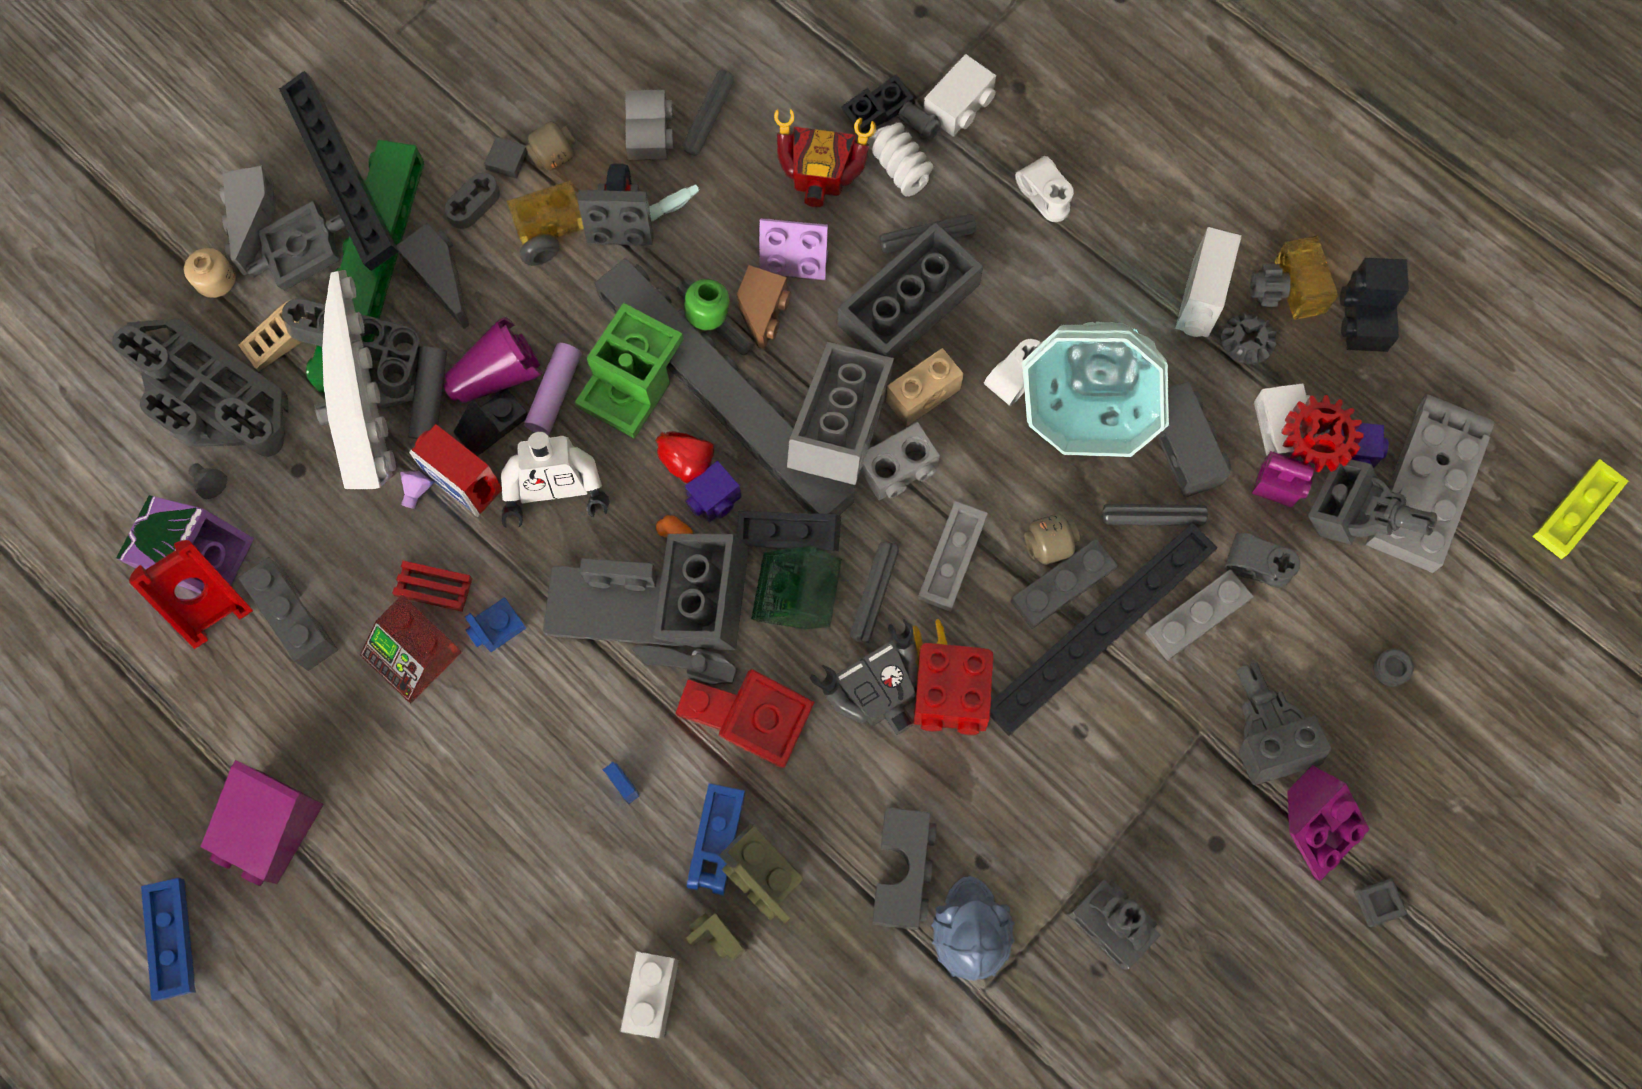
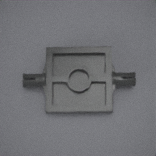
(297, 246)

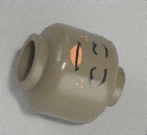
(550, 146)
(1051, 539)

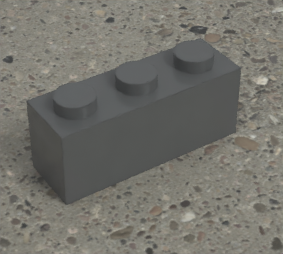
(1192, 443)

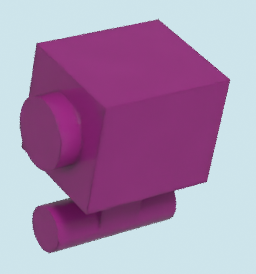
(1283, 479)

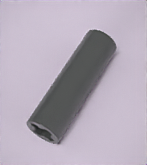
(427, 390)

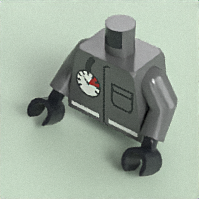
(877, 684)

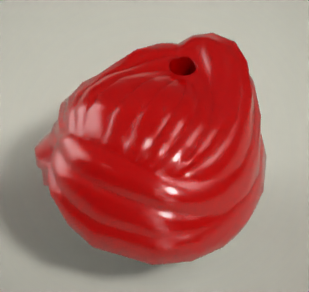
(684, 454)

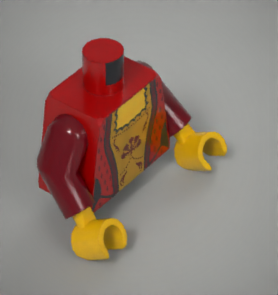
(821, 159)

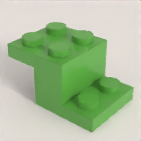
(629, 370)

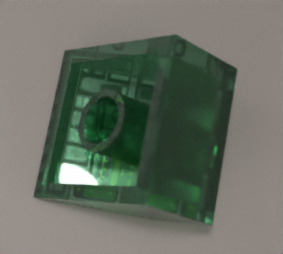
(797, 588)

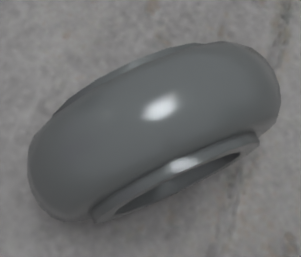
(539, 249)

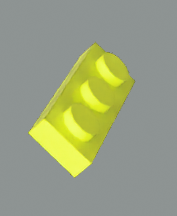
(1580, 509)

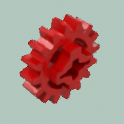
(1325, 448)

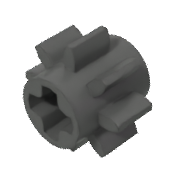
(1270, 285)

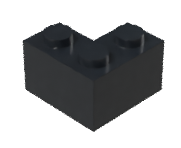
(1372, 304)

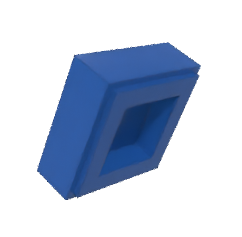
(621, 782)

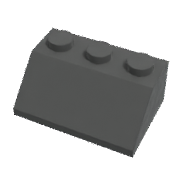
(701, 590)

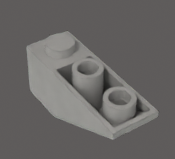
(249, 208)

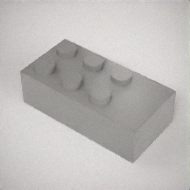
(840, 413)

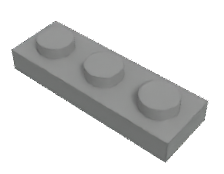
(952, 556)
(1199, 614)

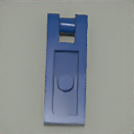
(715, 833)

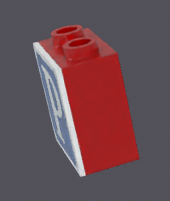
(456, 469)

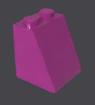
(258, 824)

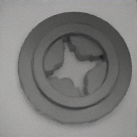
(1249, 351)

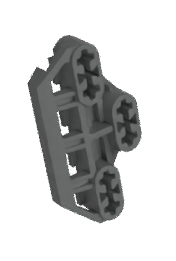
(193, 389)

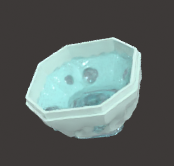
(1096, 389)

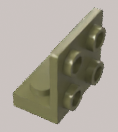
(759, 867)

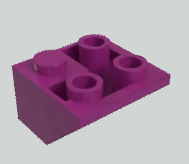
(1323, 820)

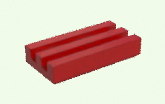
(405, 578)

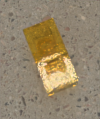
(546, 212)

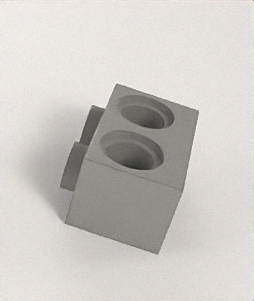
(892, 455)

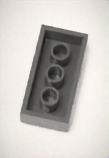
(910, 294)

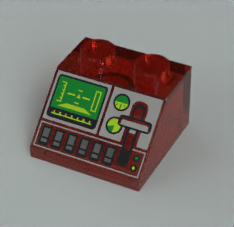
(408, 649)

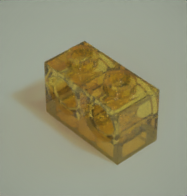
(1310, 278)

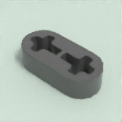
(472, 200)

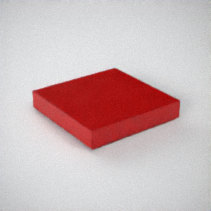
(766, 718)

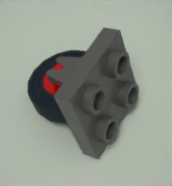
(616, 211)

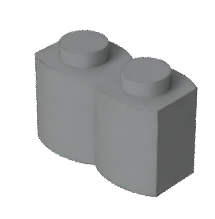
(647, 124)

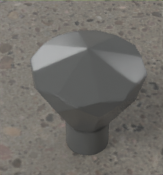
(207, 481)

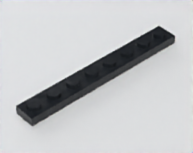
(338, 171)
(1100, 629)

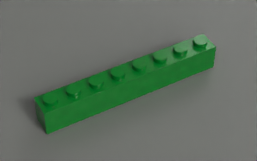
(392, 185)

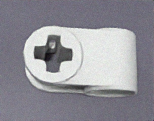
(1046, 188)
(1007, 377)

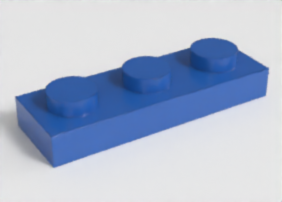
(168, 939)

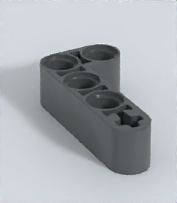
(381, 349)

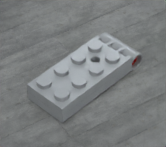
(1459, 442)

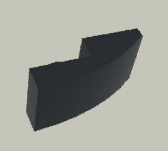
(879, 104)

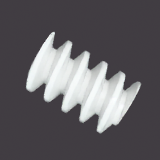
(901, 158)

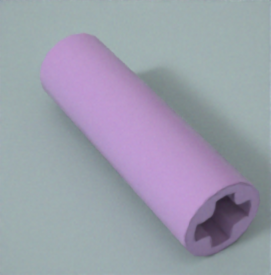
(553, 388)

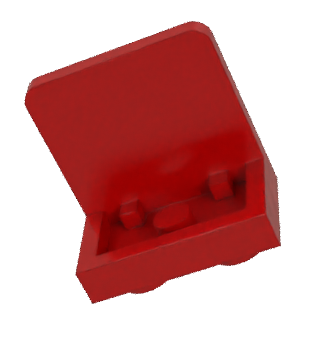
(953, 688)

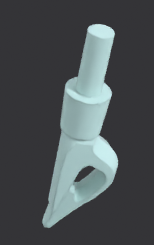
(672, 202)

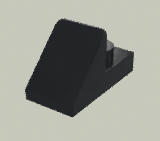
(487, 424)

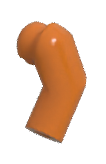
(672, 525)

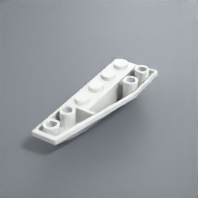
(350, 394)

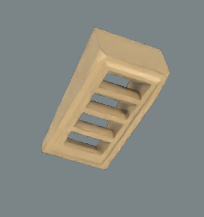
(263, 331)

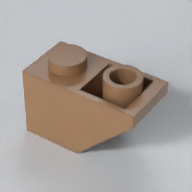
(760, 302)

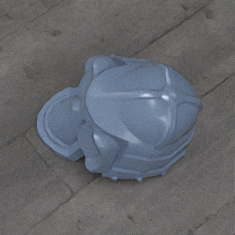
(972, 931)

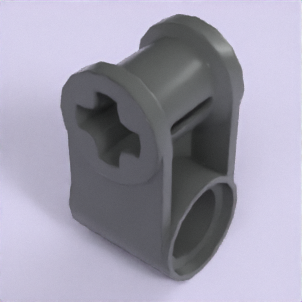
(1257, 560)

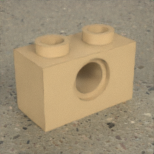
(924, 387)

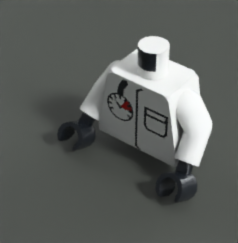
(548, 471)

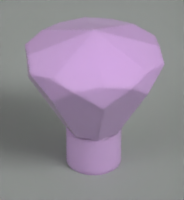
(414, 485)

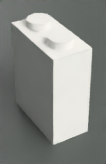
(1208, 282)

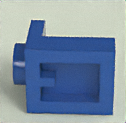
(494, 625)

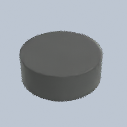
(1393, 667)

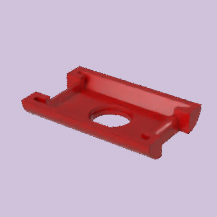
(192, 615)

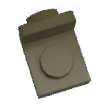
(724, 940)

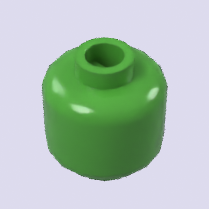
(706, 304)

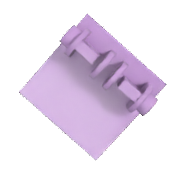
(793, 248)

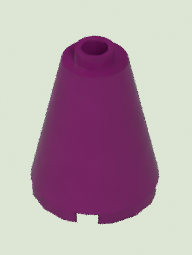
(492, 364)

